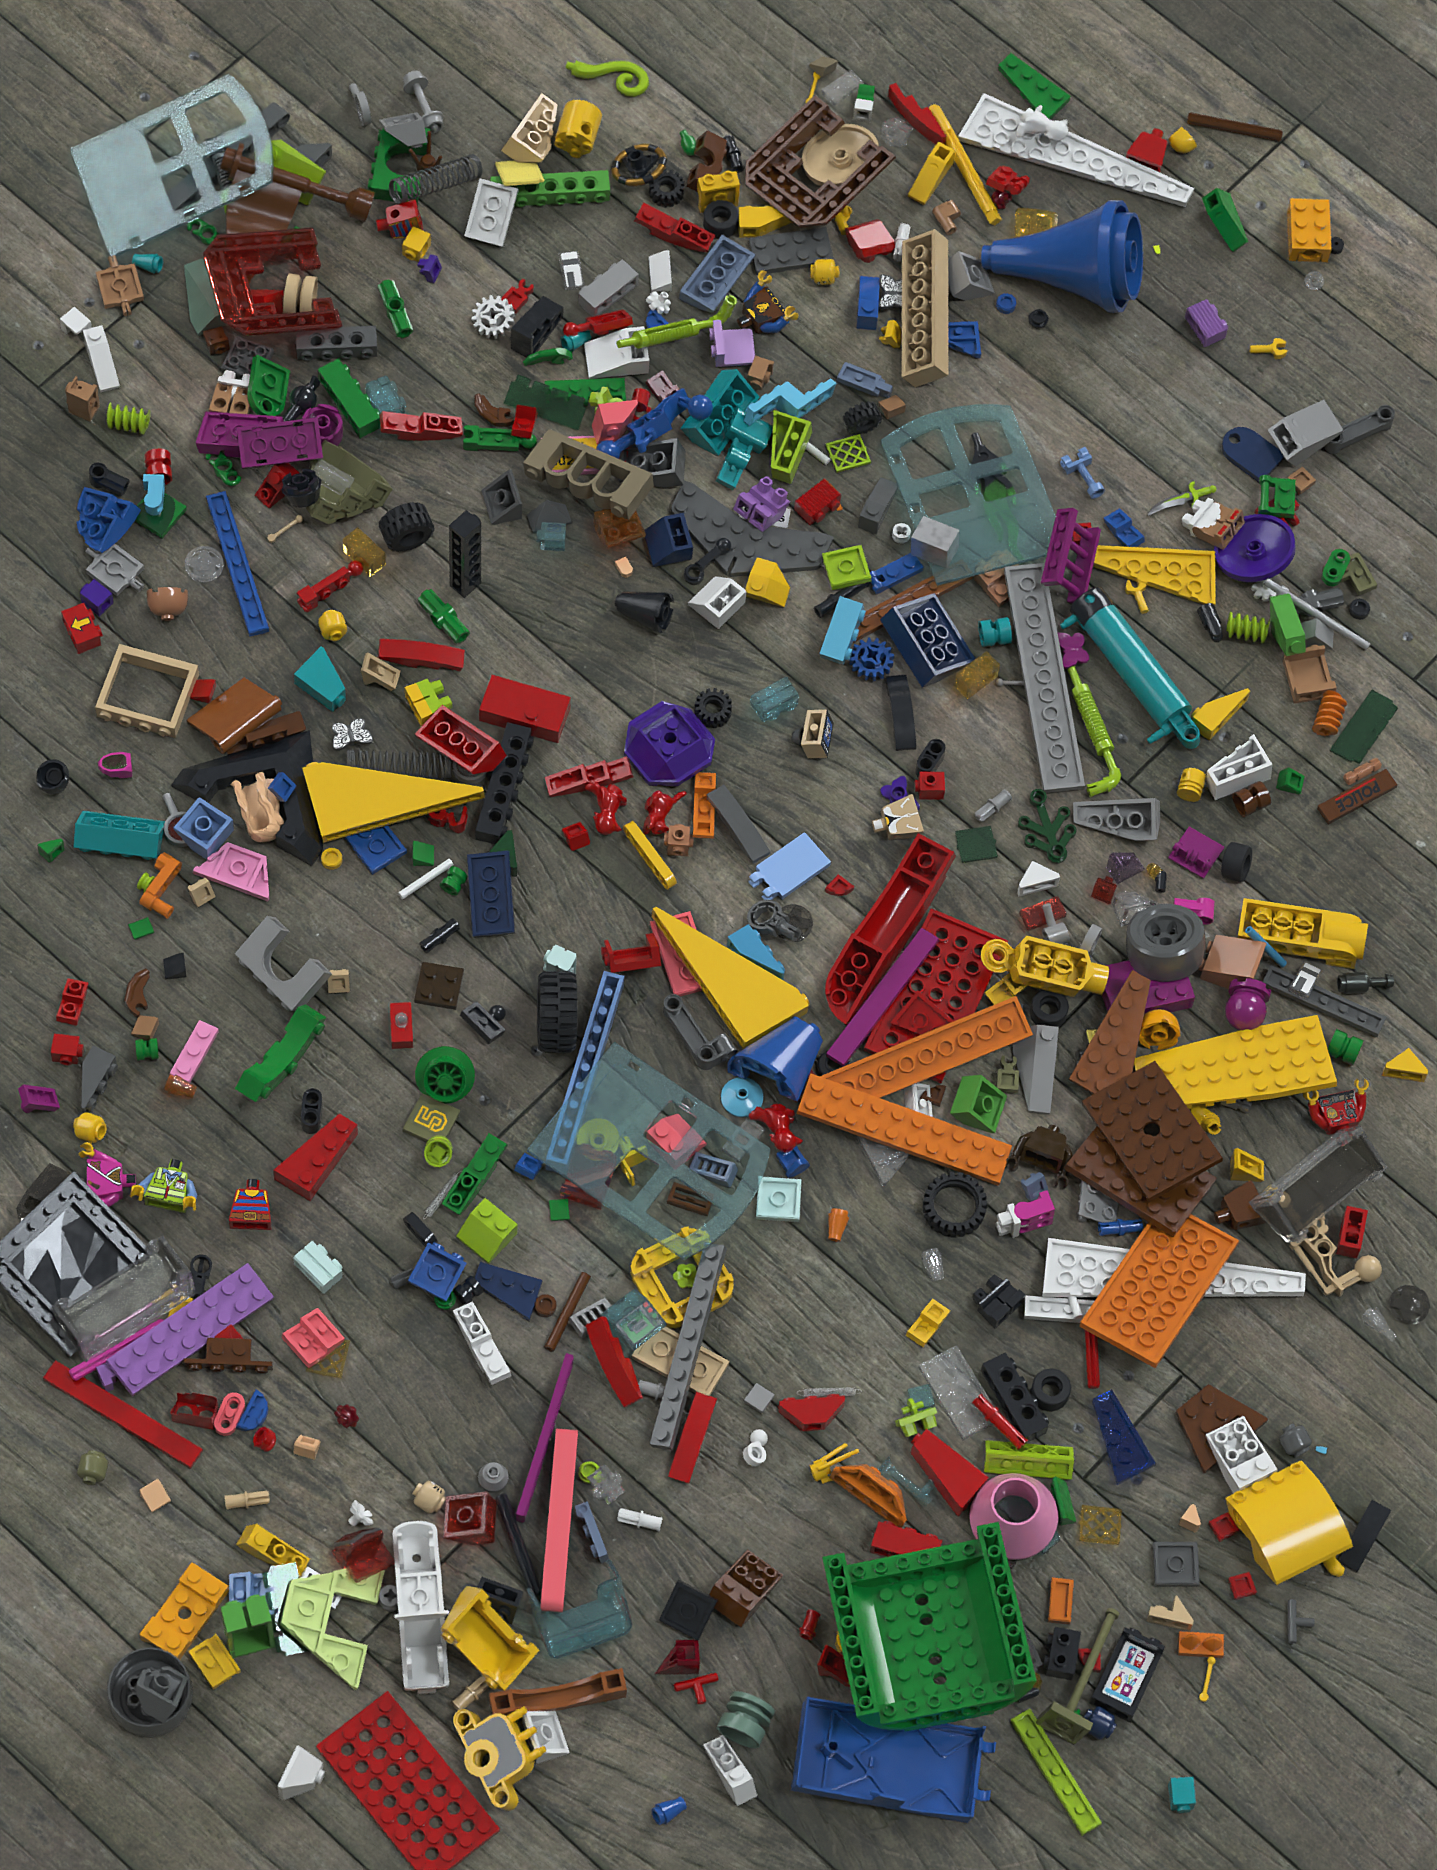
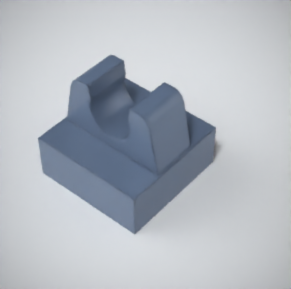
(1034, 1185)

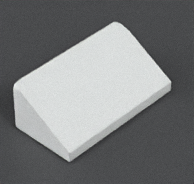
(660, 271)
(912, 1098)

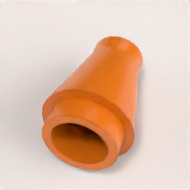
(837, 1222)

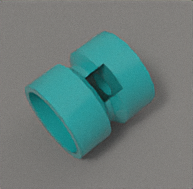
(994, 632)

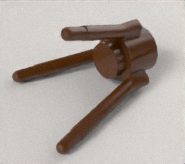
(427, 160)

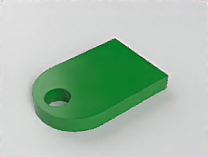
(267, 385)

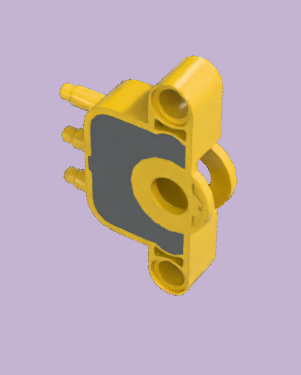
(507, 1749)

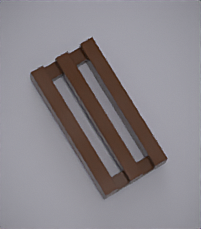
(687, 1206)

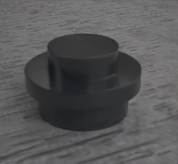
(1038, 318)

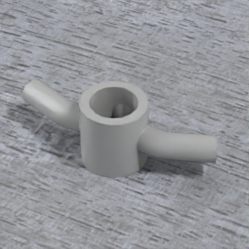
(1054, 932)

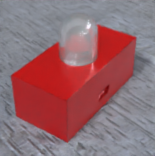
(401, 1025)

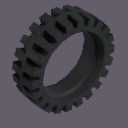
(963, 1182)

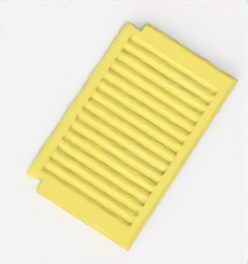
(519, 173)

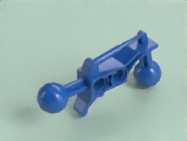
(658, 422)

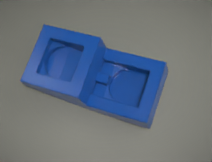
(1123, 530)

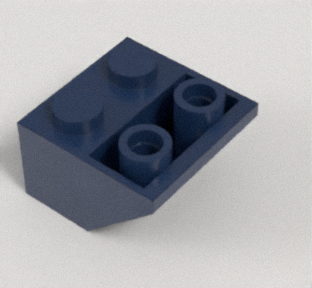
(669, 540)

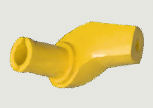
(1207, 1119)

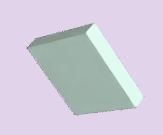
(779, 1199)

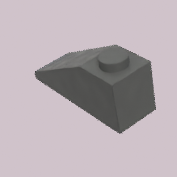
(877, 505)

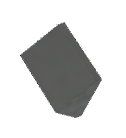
(503, 499)

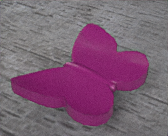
(1072, 649)

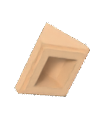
(306, 1447)
(1190, 1519)

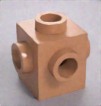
(678, 840)

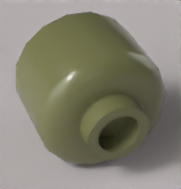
(92, 1467)

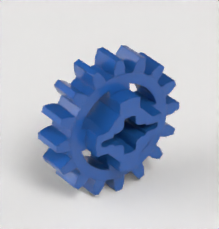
(871, 659)

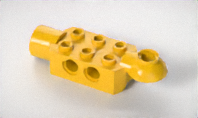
(1046, 966)

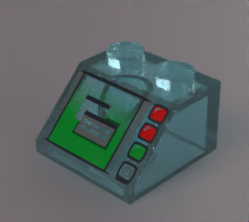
(633, 1319)

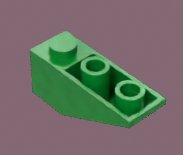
(1225, 218)

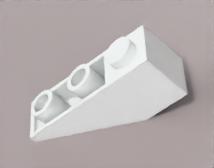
(731, 1770)

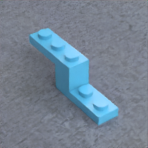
(789, 401)

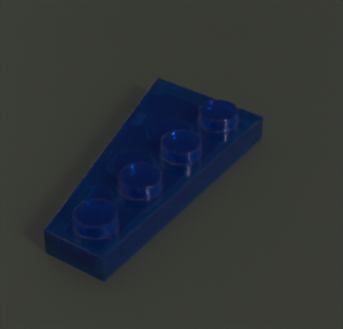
(1123, 1443)

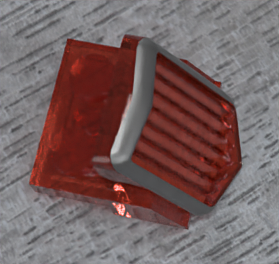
(363, 1553)

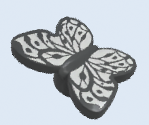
(892, 292)
(350, 734)

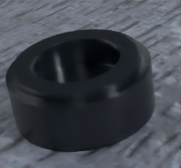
(1359, 609)

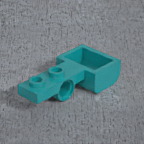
(744, 440)

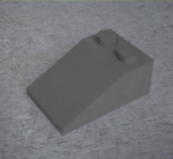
(662, 459)

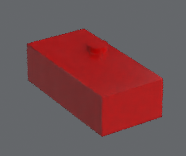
(525, 706)

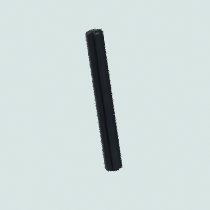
(518, 1543)

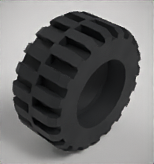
(557, 1012)

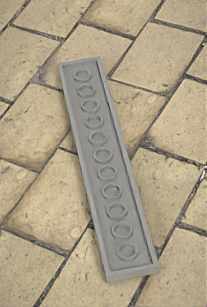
(1044, 679)

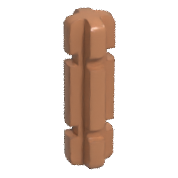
(1362, 771)

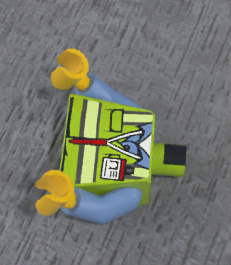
(167, 1189)

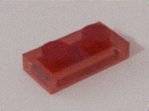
(1034, 915)

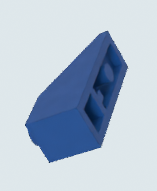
(868, 303)

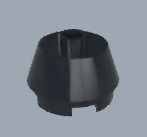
(302, 488)

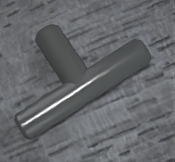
(1294, 1621)

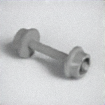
(414, 84)

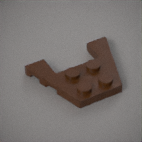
(1208, 1412)

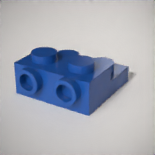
(437, 1271)

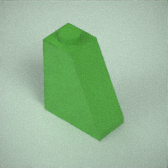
(1286, 625)

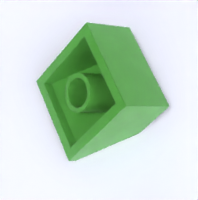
(978, 1103)

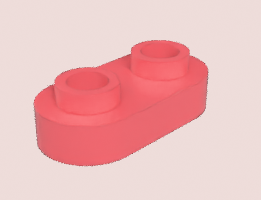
(229, 1415)

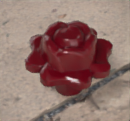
(1001, 199)
(346, 1415)

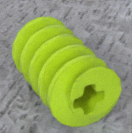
(127, 419)
(1247, 627)

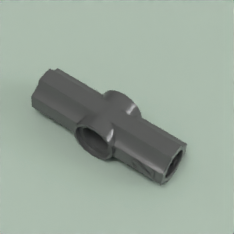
(1321, 600)

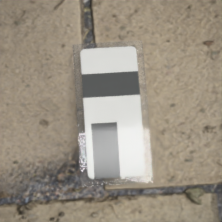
(571, 270)
(1305, 980)

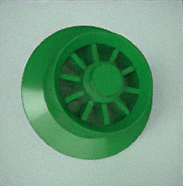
(445, 1074)

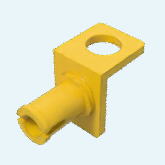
(631, 1159)

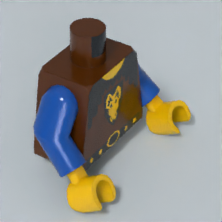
(764, 310)

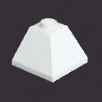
(300, 1775)

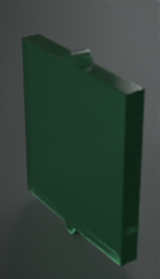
(976, 844)

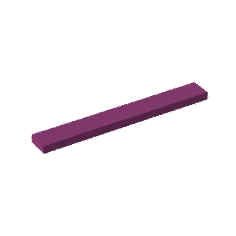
(882, 997)
(544, 1438)

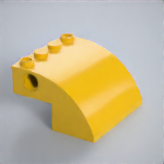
(1289, 1522)

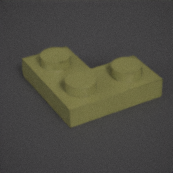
(1358, 575)

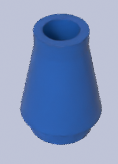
(667, 1810)

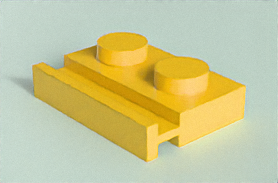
(214, 1661)

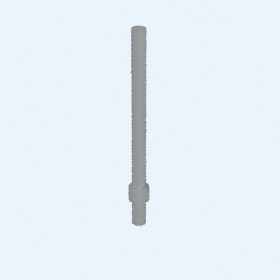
(1280, 590)

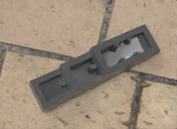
(738, 824)

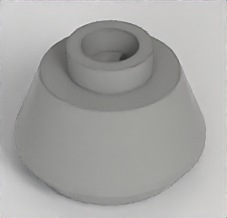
(493, 1476)

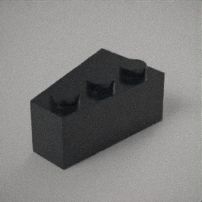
(535, 326)

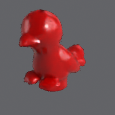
(609, 801)
(778, 1121)

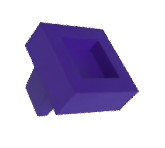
(430, 268)

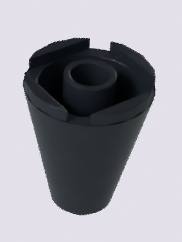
(647, 608)

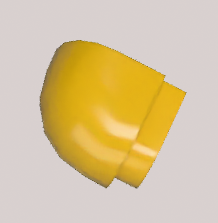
(1182, 141)

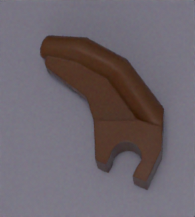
(494, 415)
(134, 993)

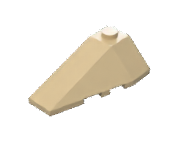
(533, 135)

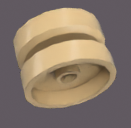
(299, 296)

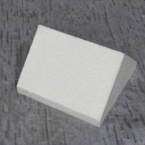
(548, 1734)

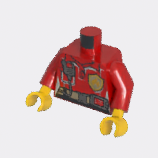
(1338, 1109)

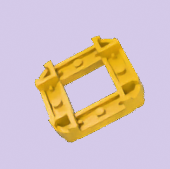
(648, 1284)

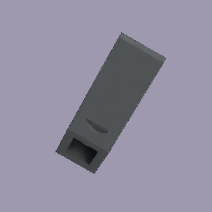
(95, 1072)

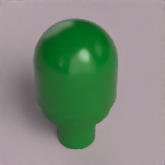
(688, 143)

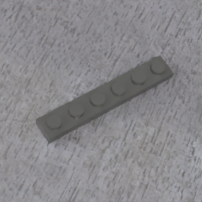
(1327, 1003)

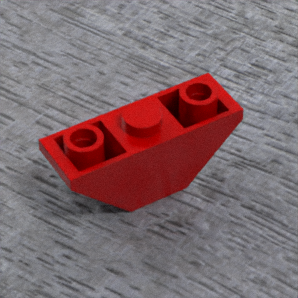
(811, 1412)

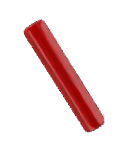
(1092, 1360)

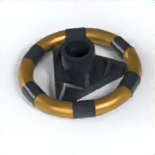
(639, 165)

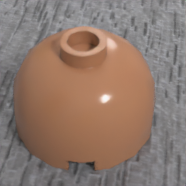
(167, 602)

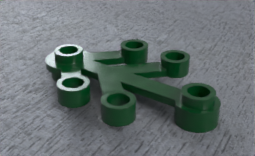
(1047, 830)

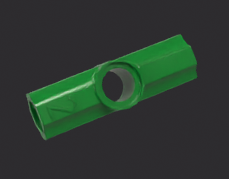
(398, 317)
(443, 616)

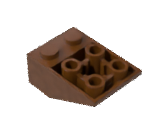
(744, 1587)

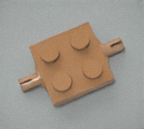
(119, 285)

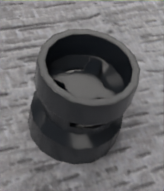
(468, 1290)

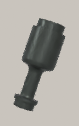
(1360, 982)

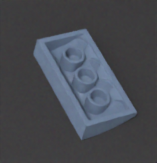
(716, 275)

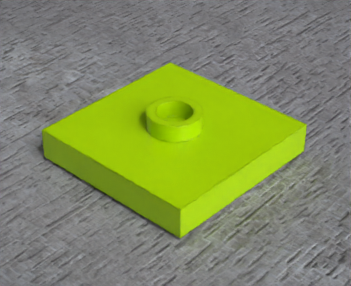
(846, 567)

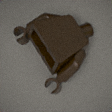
(1043, 1149)

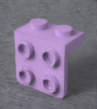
(731, 346)

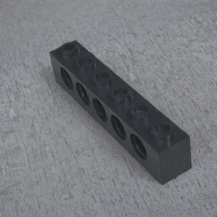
(465, 553)
(491, 831)

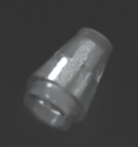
(933, 1263)

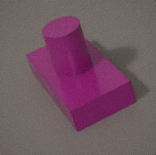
(38, 1098)

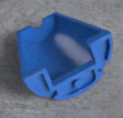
(781, 1055)

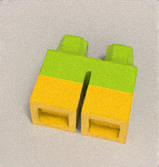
(424, 700)

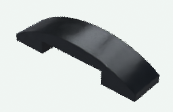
(902, 712)

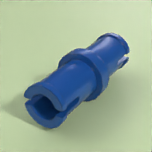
(1120, 1227)

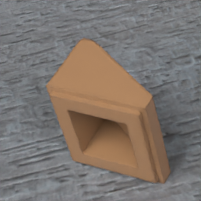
(892, 406)
(145, 1027)

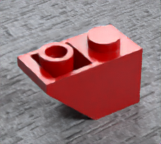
(271, 488)

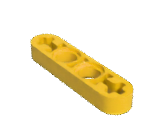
(649, 855)

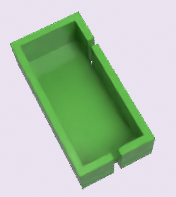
(247, 1626)

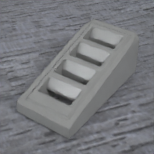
(575, 1319)

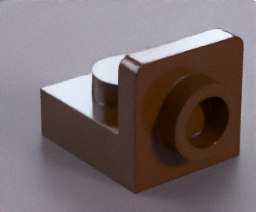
(216, 340)

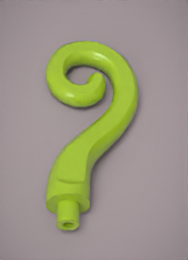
(589, 71)

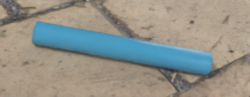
(1268, 949)

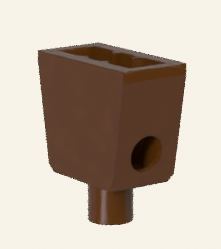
(1238, 1209)

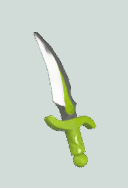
(1183, 497)

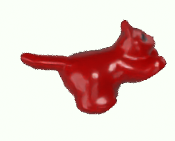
(658, 807)

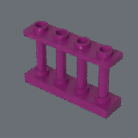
(1058, 553)

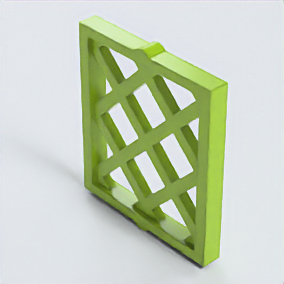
(850, 465)

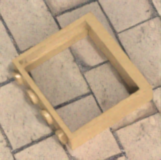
(157, 663)

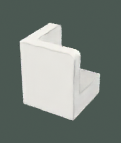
(74, 322)

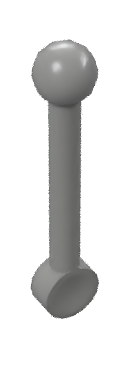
(999, 682)

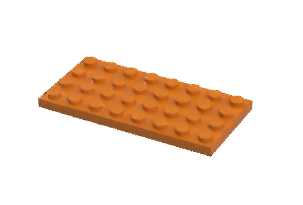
(1158, 1288)

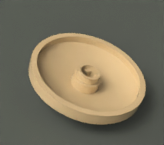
(835, 155)

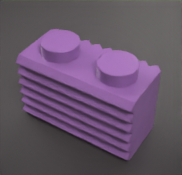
(1206, 322)

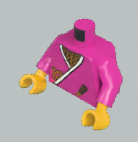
(105, 1175)

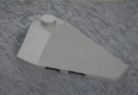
(1126, 818)
(1036, 1067)

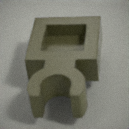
(1007, 1077)

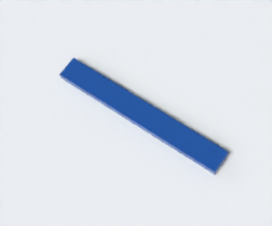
(237, 563)

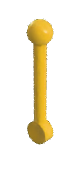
(816, 77)
(1204, 1696)

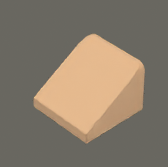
(154, 1495)

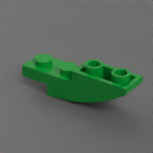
(475, 1175)

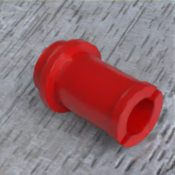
(809, 1625)

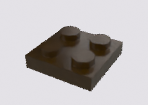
(439, 985)

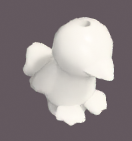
(1036, 122)

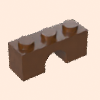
(712, 151)

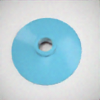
(739, 1105)

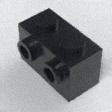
(503, 1598)
(1062, 1654)

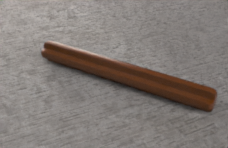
(1234, 126)

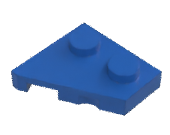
(964, 338)

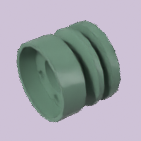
(745, 1719)

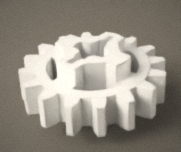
(485, 313)

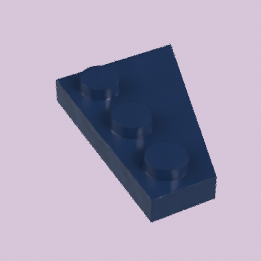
(510, 1287)

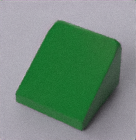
(1290, 781)
(51, 849)
(423, 854)

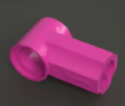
(1202, 907)

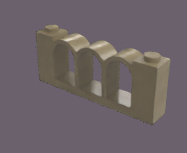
(622, 502)

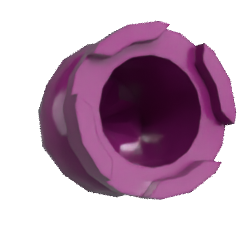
(1247, 1004)

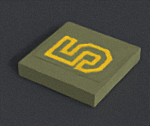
(431, 1118)

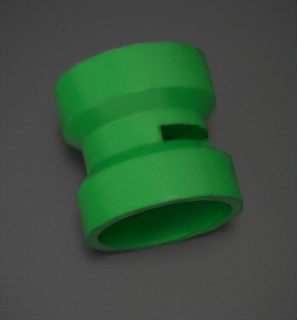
(453, 881)
(147, 1049)

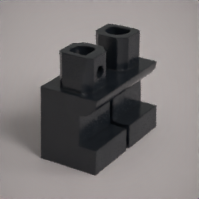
(1000, 1302)

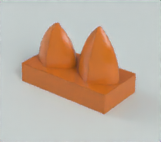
(1200, 1644)

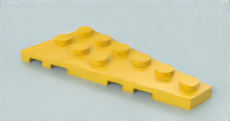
(1170, 570)

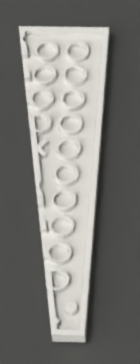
(995, 127)
(1086, 1268)

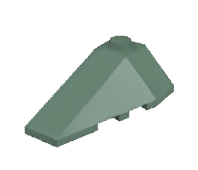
(201, 299)

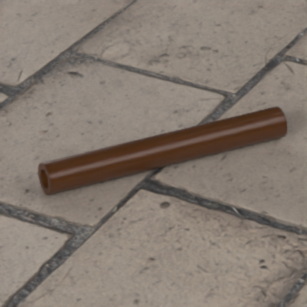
(567, 1311)

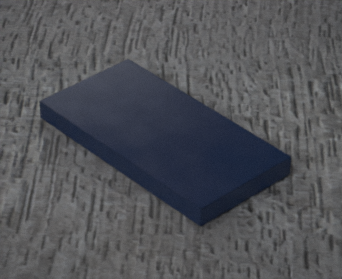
(491, 894)

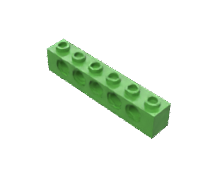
(560, 184)

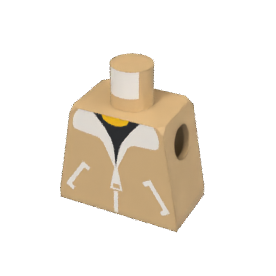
(899, 819)

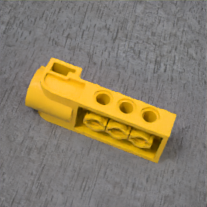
(1306, 931)

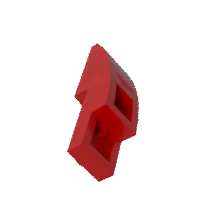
(674, 231)
(421, 428)

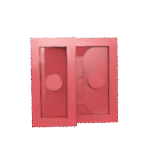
(313, 1338)

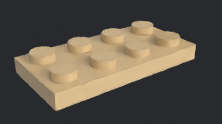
(659, 1352)

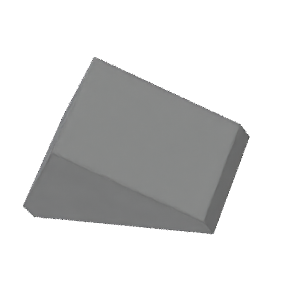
(1318, 634)

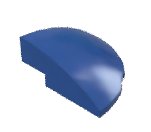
(104, 518)

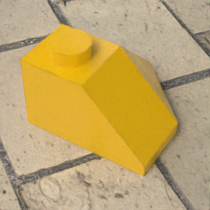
(767, 583)

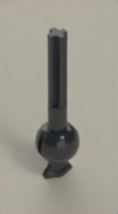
(301, 400)

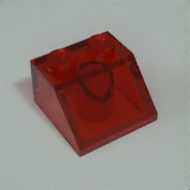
(470, 1518)

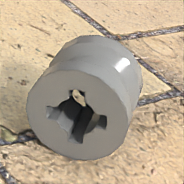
(389, 1603)

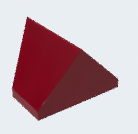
(682, 1659)

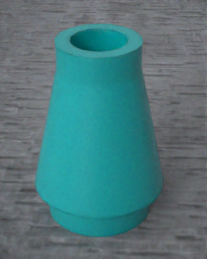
(149, 262)
(573, 342)

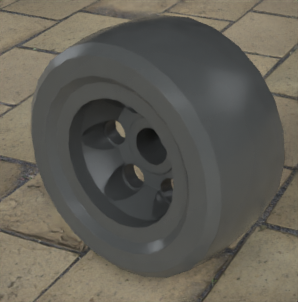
(1165, 955)
(120, 1692)

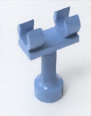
(1095, 489)

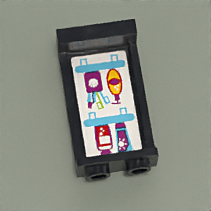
(1128, 1674)

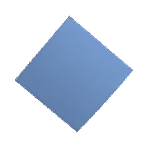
(245, 1585)

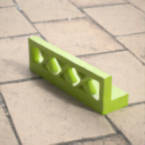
(1028, 1461)

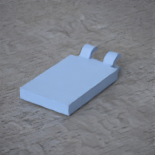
(789, 868)

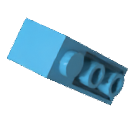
(749, 945)

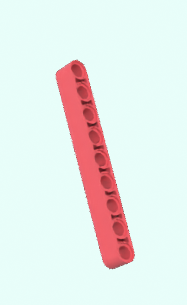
(559, 1520)

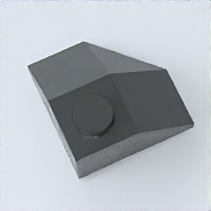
(160, 1691)

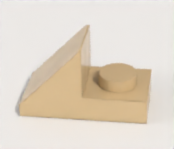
(380, 672)
(1176, 1618)

